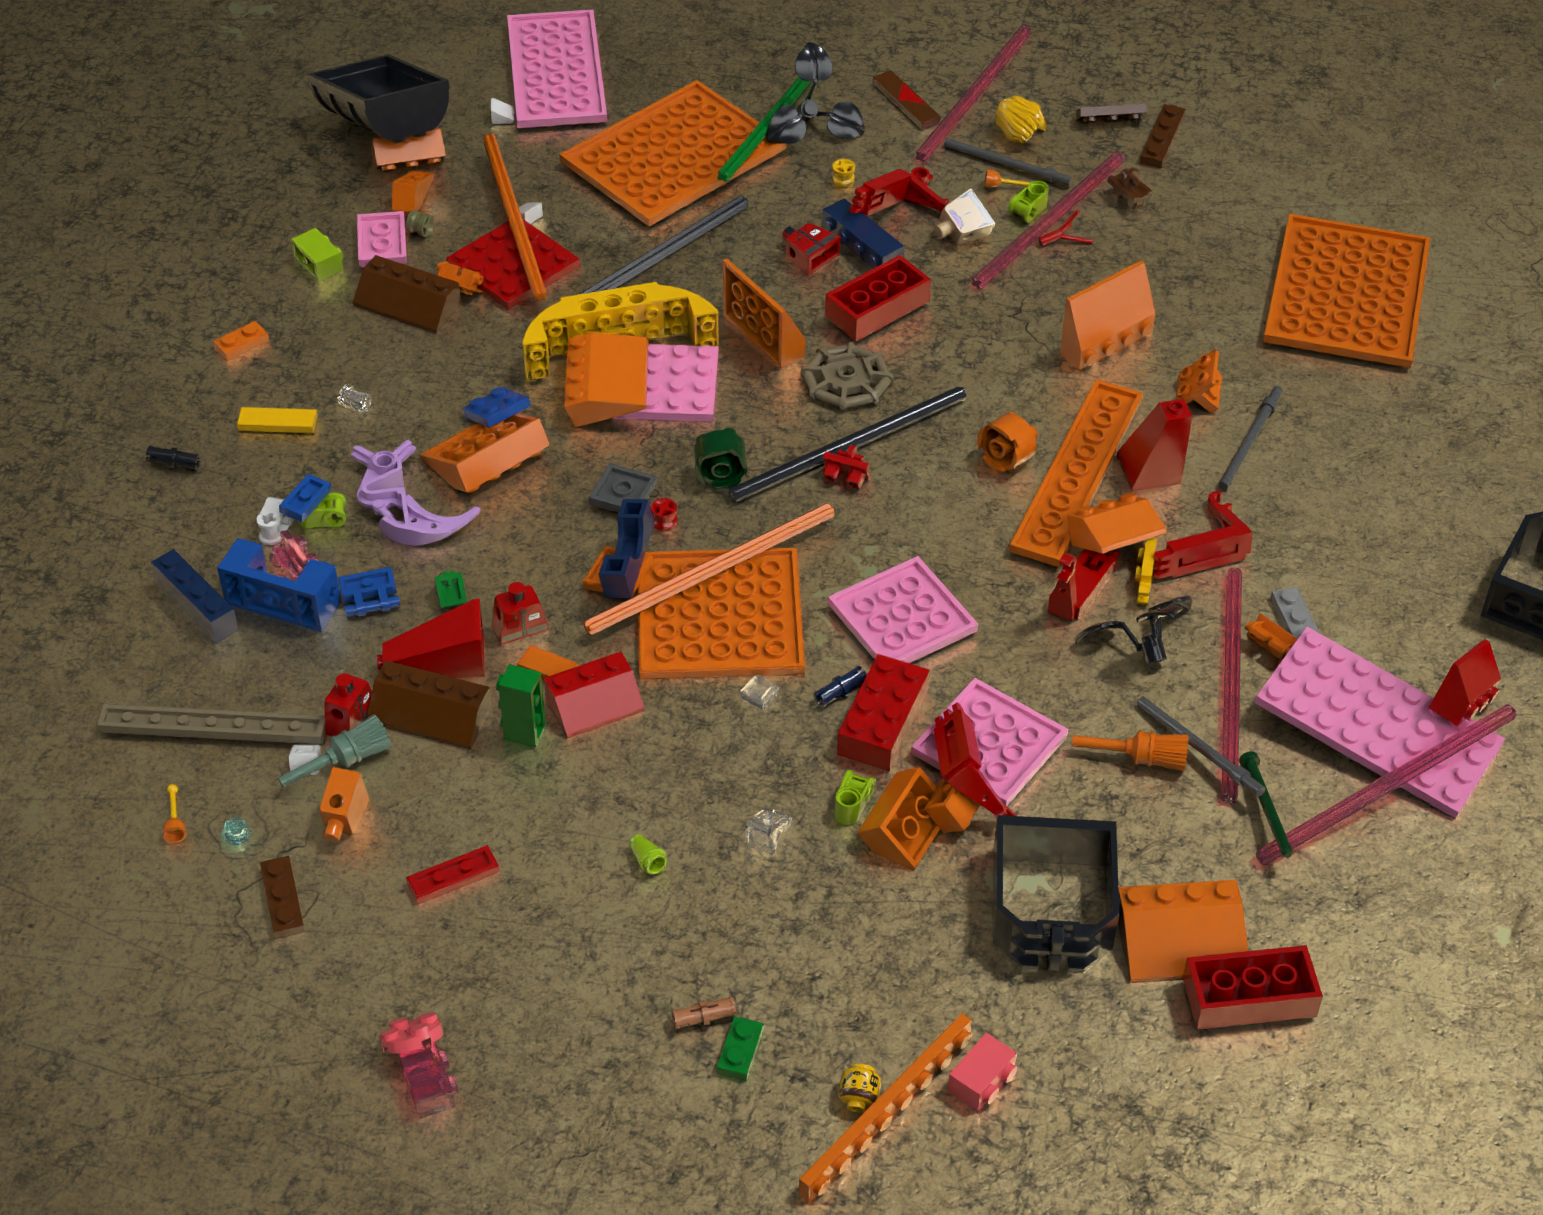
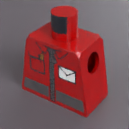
(811, 247)
(517, 614)
(346, 704)

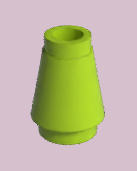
(648, 855)

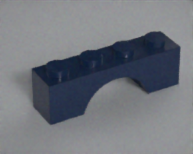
(621, 570)

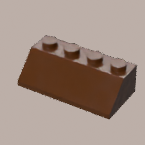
(407, 294)
(429, 704)

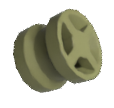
(419, 223)

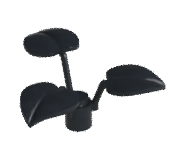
(788, 123)
(1152, 644)

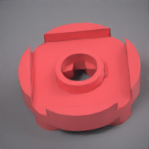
(408, 1035)

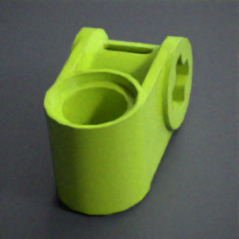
(1030, 201)
(324, 513)
(853, 797)

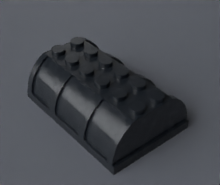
(383, 96)

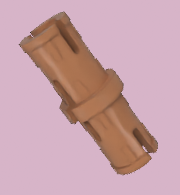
(704, 1012)

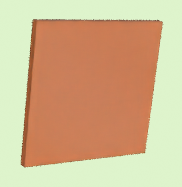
(726, 625)

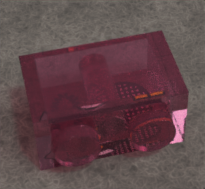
(428, 1080)

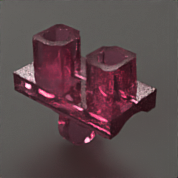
(291, 554)

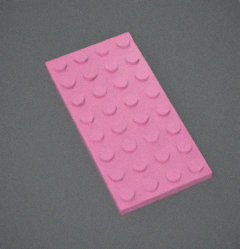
(556, 69)
(1373, 718)

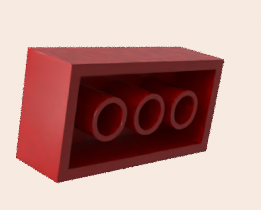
(877, 297)
(883, 712)
(1252, 987)

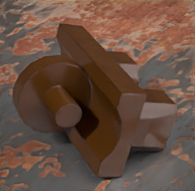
(1128, 185)

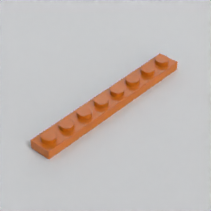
(880, 1113)

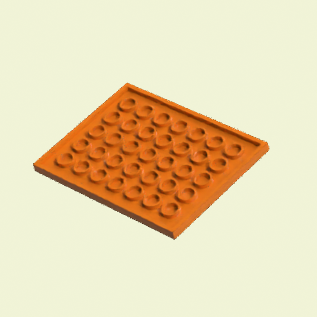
(667, 152)
(1348, 290)

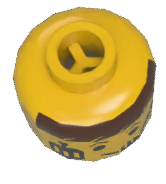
(859, 1087)

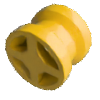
(843, 173)

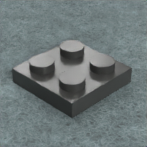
(620, 484)

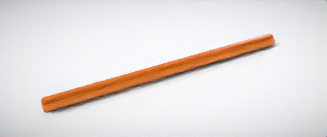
(515, 218)
(708, 569)

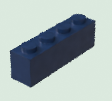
(860, 234)
(195, 596)

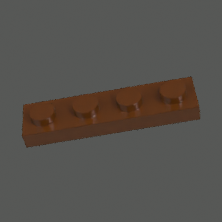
(1162, 136)

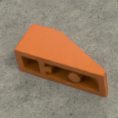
(411, 191)

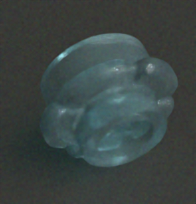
(234, 826)

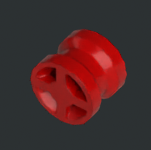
(664, 514)

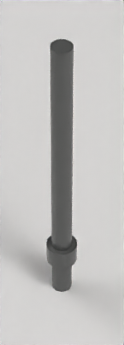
(1047, 174)
(1266, 408)
(1237, 774)

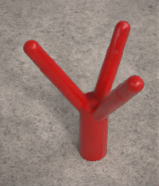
(1057, 234)

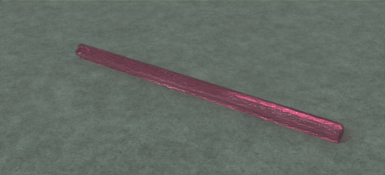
(973, 93)
(1047, 220)
(1232, 680)
(1389, 782)

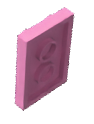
(381, 236)

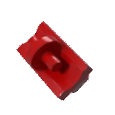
(846, 463)

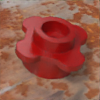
(922, 174)

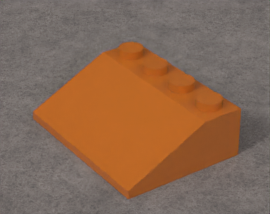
(1107, 316)
(760, 318)
(605, 376)
(485, 452)
(1178, 921)

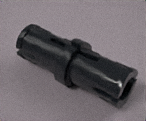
(173, 457)

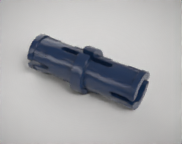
(840, 686)

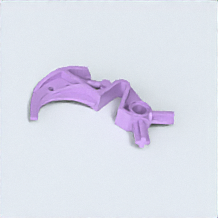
(384, 490)

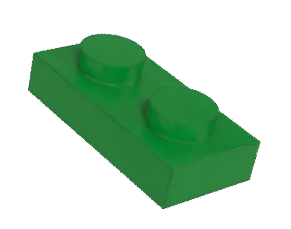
(740, 1048)

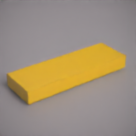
(277, 420)

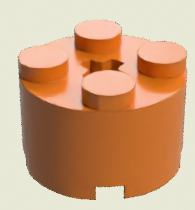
(1007, 442)

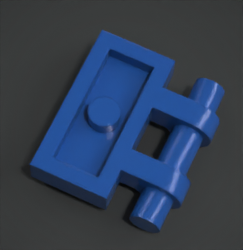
(369, 585)

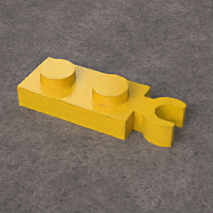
(1144, 573)

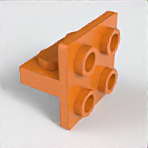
(1201, 382)

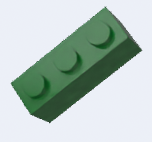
(521, 705)

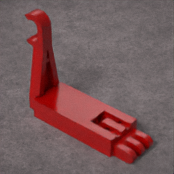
(892, 189)
(1207, 548)
(1080, 582)
(961, 760)

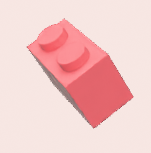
(982, 1072)

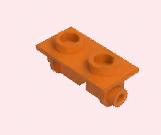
(467, 281)
(1270, 636)

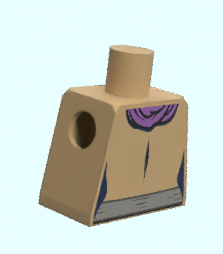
(965, 219)

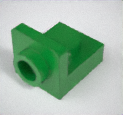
(450, 590)

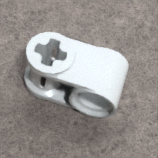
(272, 522)

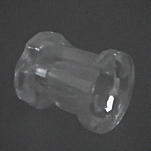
(354, 398)

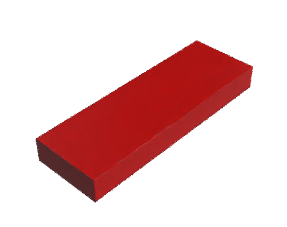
(452, 874)

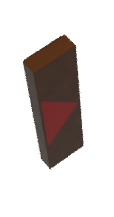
(906, 99)

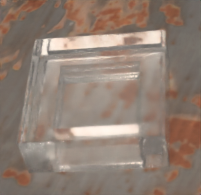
(759, 692)

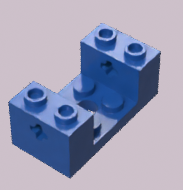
(302, 602)

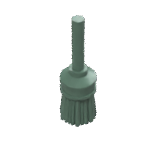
(345, 749)

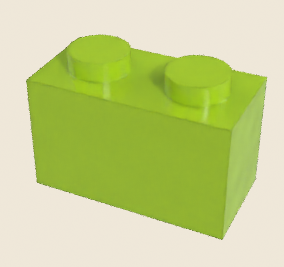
(317, 254)

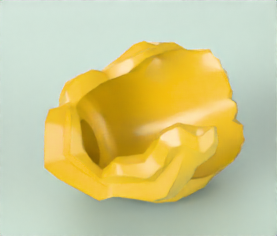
(1019, 118)

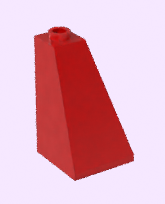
(1158, 447)
(442, 645)

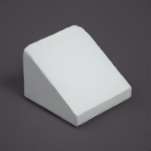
(501, 112)
(531, 211)
(303, 754)

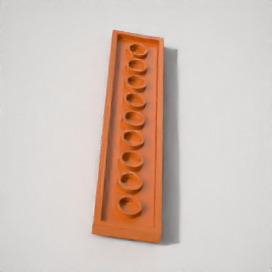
(1076, 471)

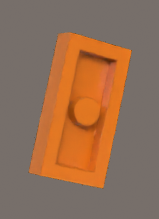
(240, 340)

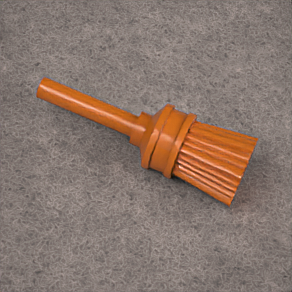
(1144, 748)

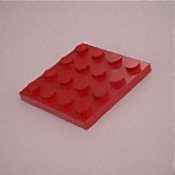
(501, 266)

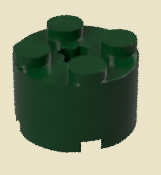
(720, 458)

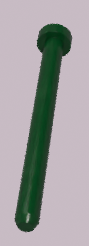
(1250, 762)

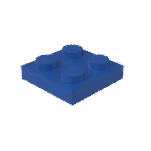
(496, 406)

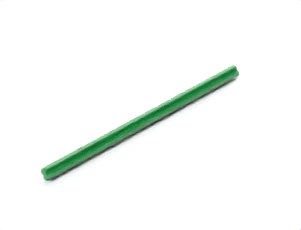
(759, 131)

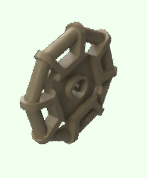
(843, 360)

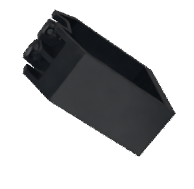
(1512, 601)
(1060, 843)

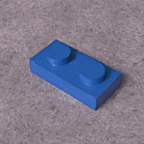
(305, 498)

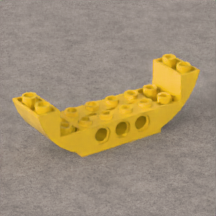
(631, 310)

